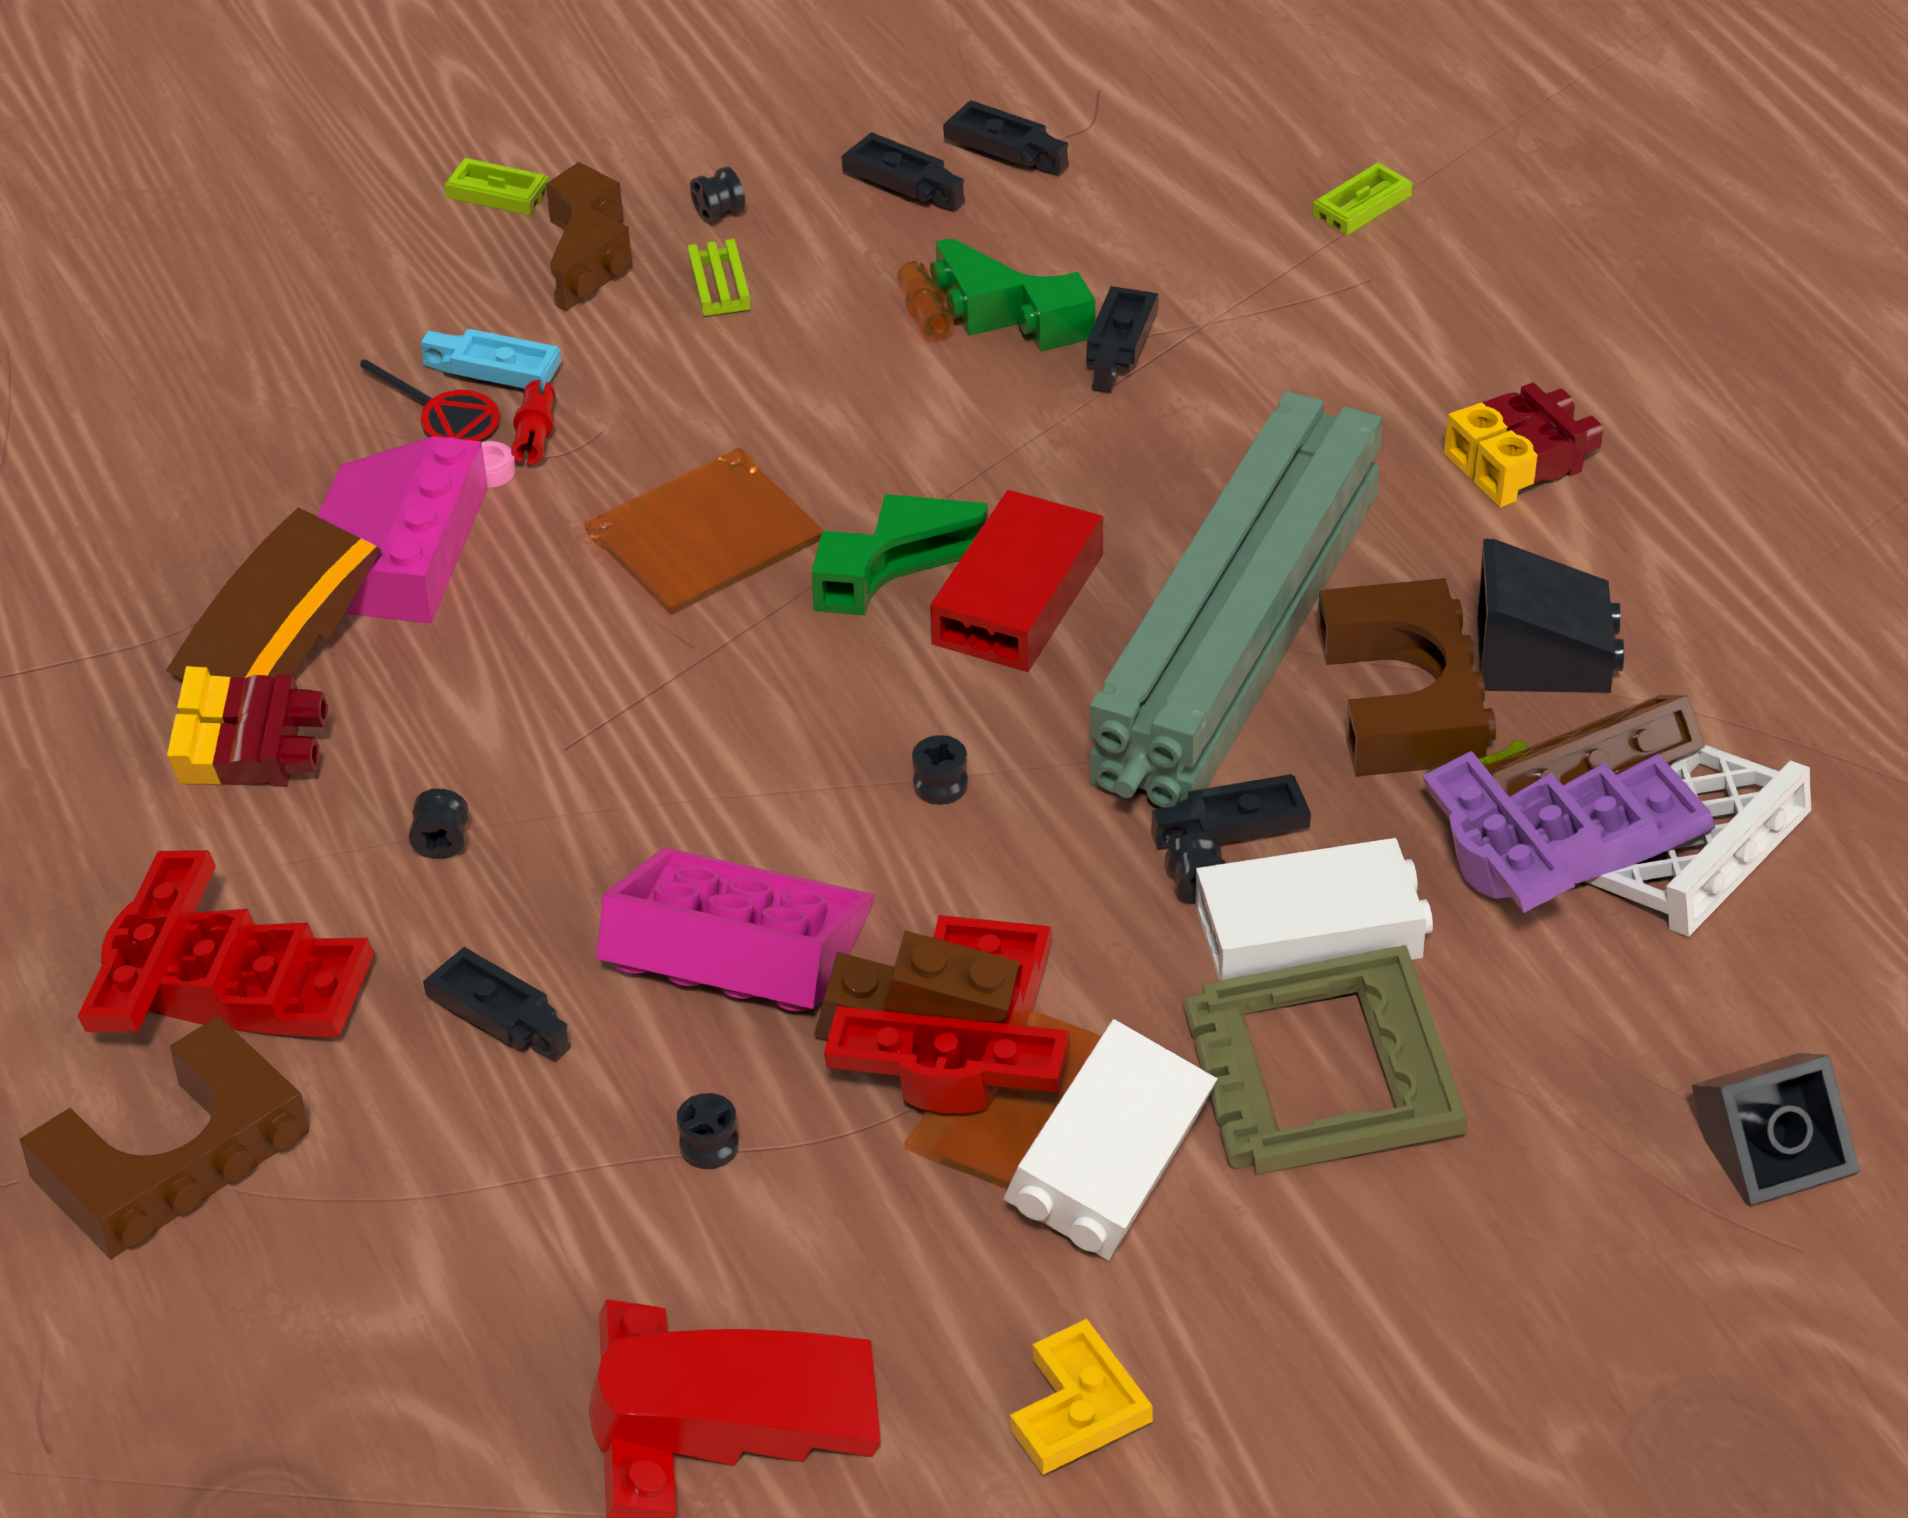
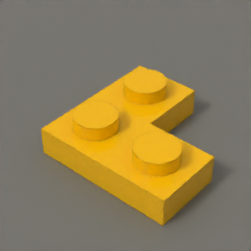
(1091, 1403)

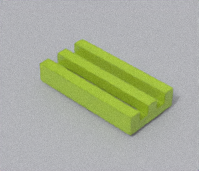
(496, 186)
(1368, 202)
(715, 257)

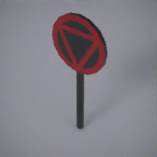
(451, 413)

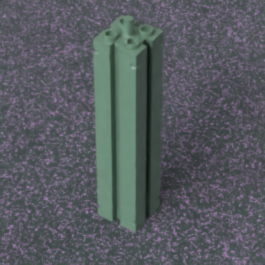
(1234, 602)

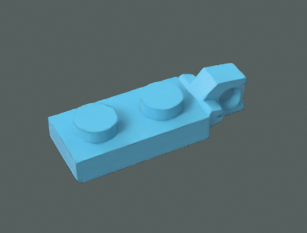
(491, 357)

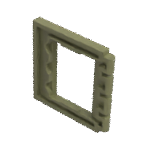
(1403, 1035)

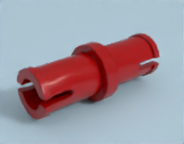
(533, 422)

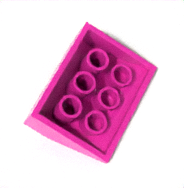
(418, 511)
(730, 927)

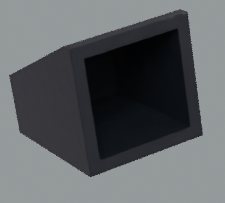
(1544, 624)

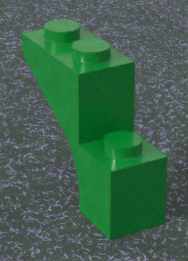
(994, 297)
(908, 539)

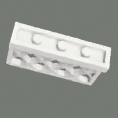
(1730, 848)

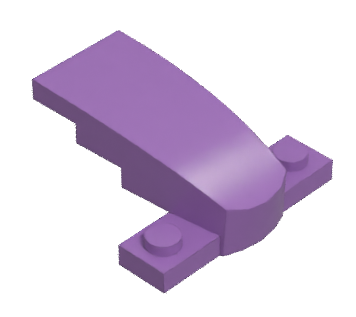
(1562, 833)

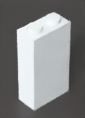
(1310, 907)
(1109, 1140)

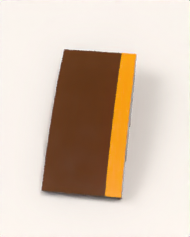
(279, 601)

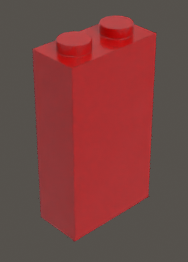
(1017, 580)

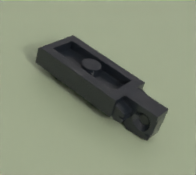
(1007, 137)
(904, 171)
(1119, 334)
(1234, 811)
(498, 1003)

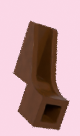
(593, 239)
(926, 979)

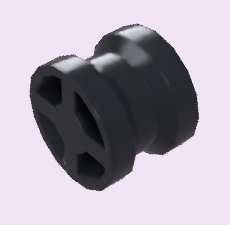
(717, 194)
(940, 769)
(438, 823)
(1186, 855)
(715, 1118)

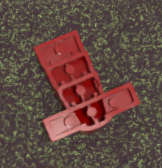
(218, 963)
(954, 1061)
(719, 1396)

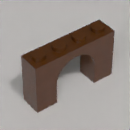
(1416, 626)
(129, 1196)

